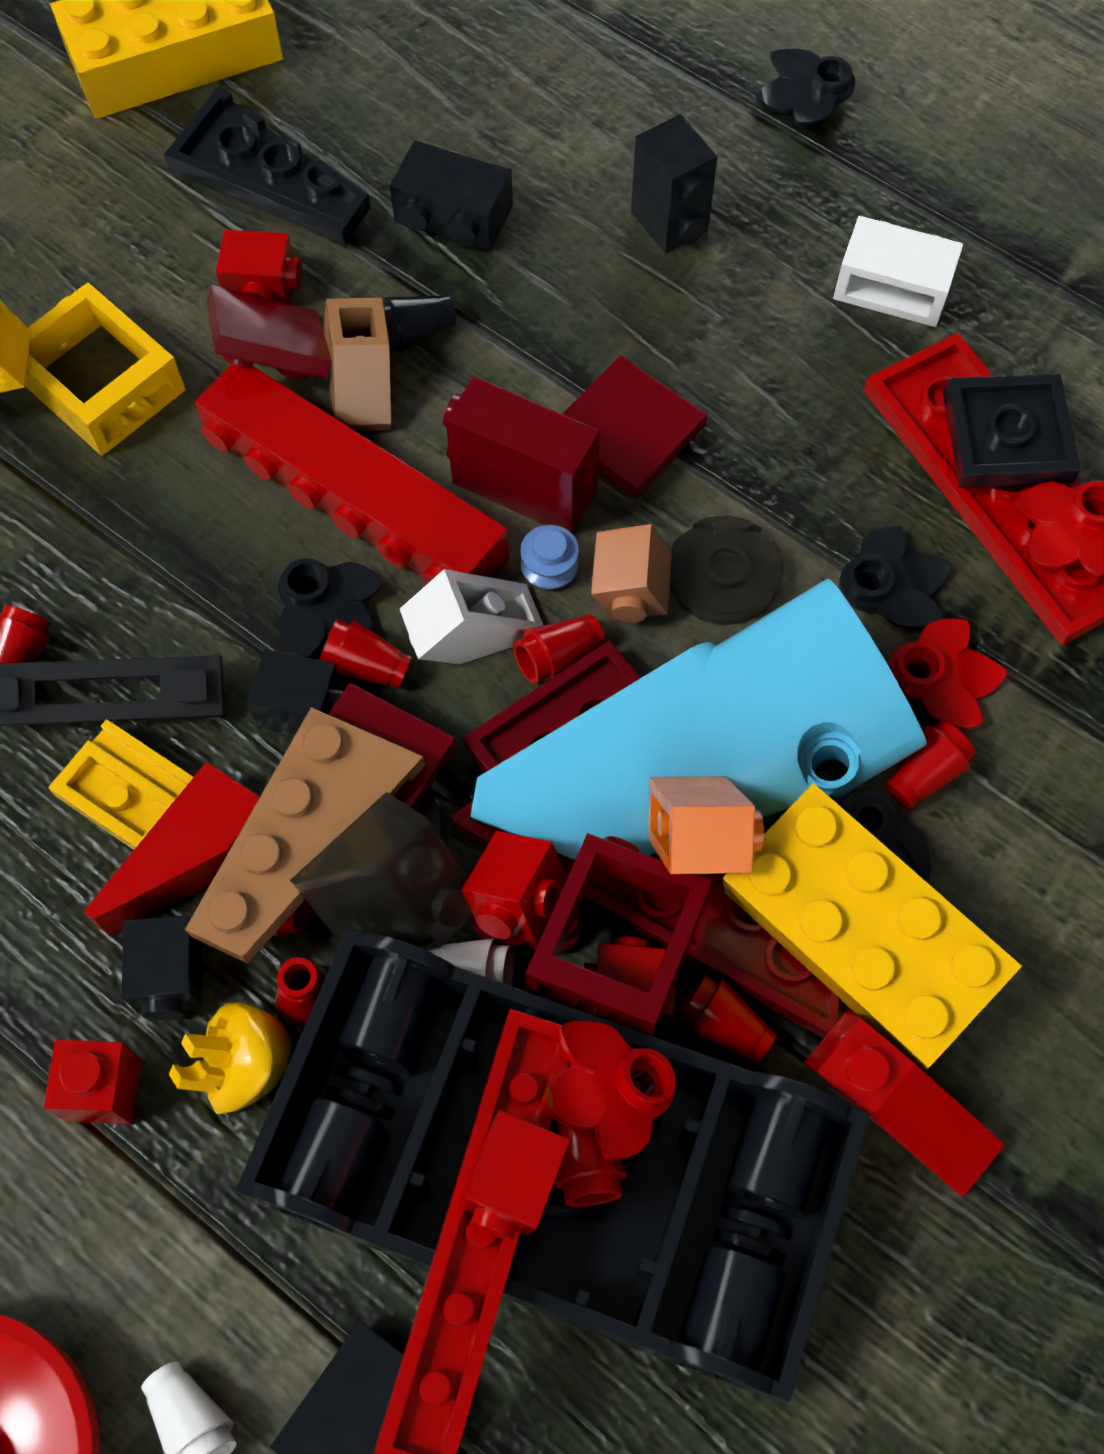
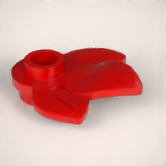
(1064, 526)
(952, 672)
(600, 1088)

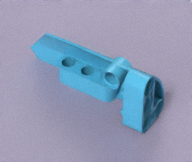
(750, 709)

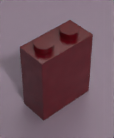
(522, 454)

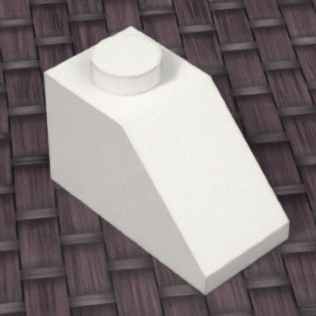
(467, 617)

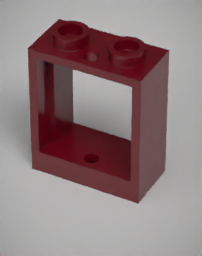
(594, 992)

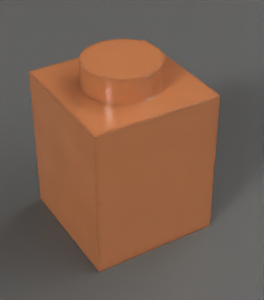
(631, 573)

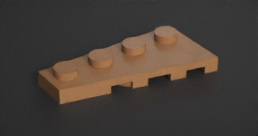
(312, 797)

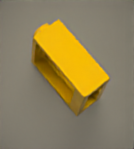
(105, 416)

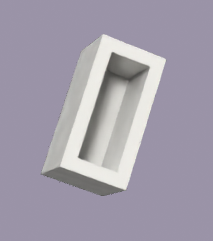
(897, 271)

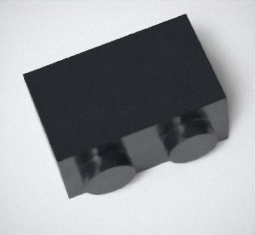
(673, 183)
(452, 195)

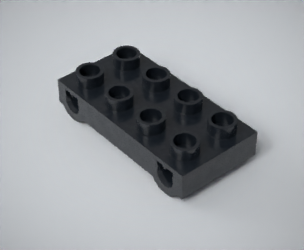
(718, 1218)

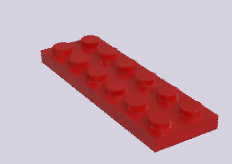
(914, 406)

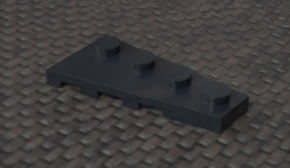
(254, 164)

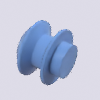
(549, 557)

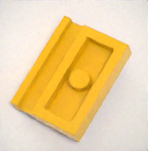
(120, 784)

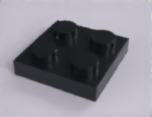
(1010, 430)

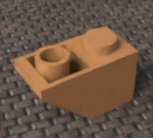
(359, 362)

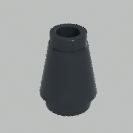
(416, 318)

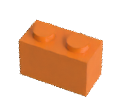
(703, 825)

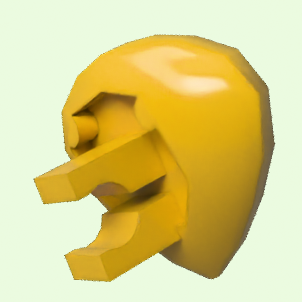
(242, 1057)

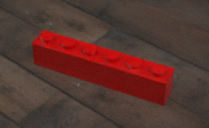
(348, 477)

